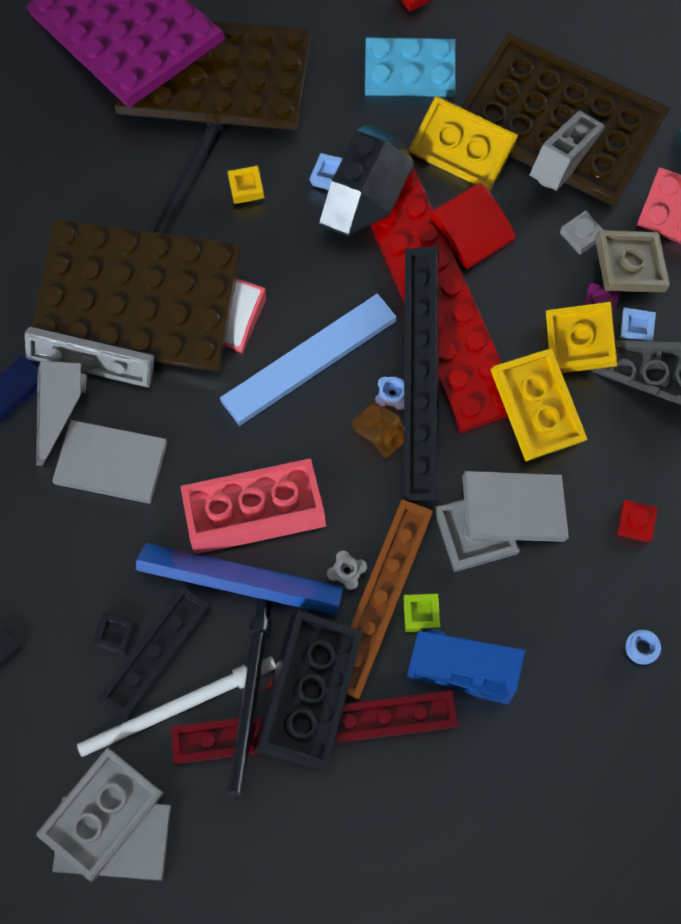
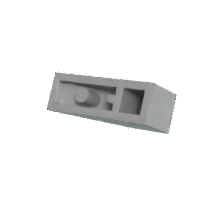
(565, 150)
(57, 394)

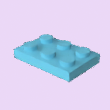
(410, 67)

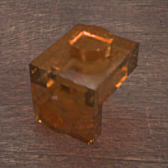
(380, 427)

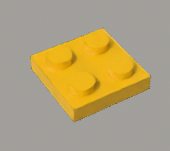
(582, 337)

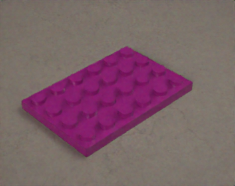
(129, 42)

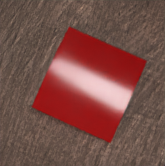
(473, 225)

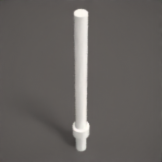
(171, 708)

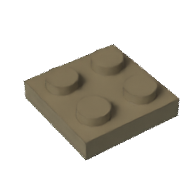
(632, 261)

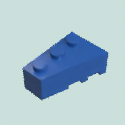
(466, 665)

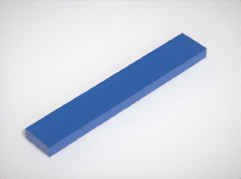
(240, 578)

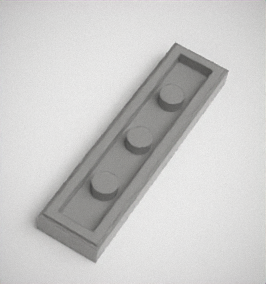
(94, 357)

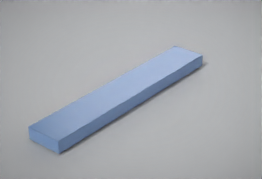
(308, 359)

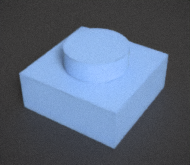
(324, 171)
(636, 325)

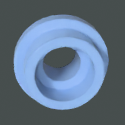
(650, 640)

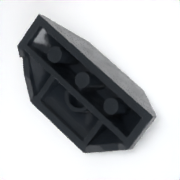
(366, 181)

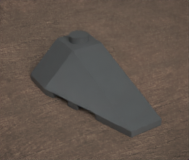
(648, 367)

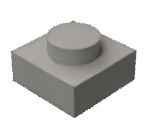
(581, 232)

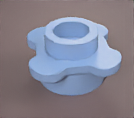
(389, 384)

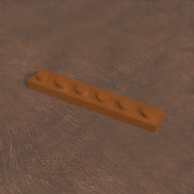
(386, 588)

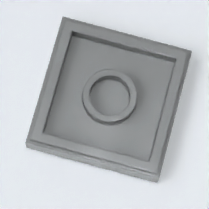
(463, 551)

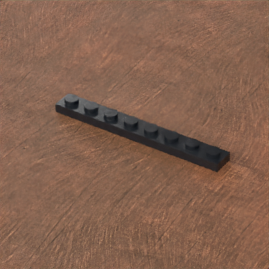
(421, 375)

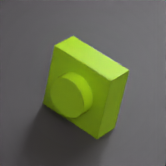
(421, 612)

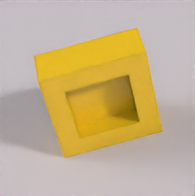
(245, 184)

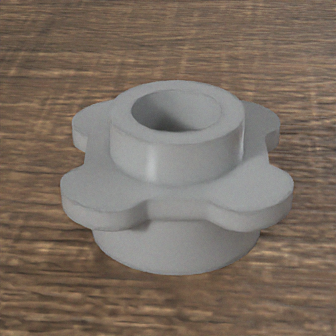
(350, 579)

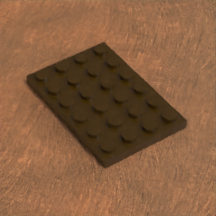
(242, 81)
(540, 91)
(139, 291)

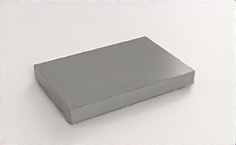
(110, 461)
(515, 506)
(99, 814)
(141, 854)

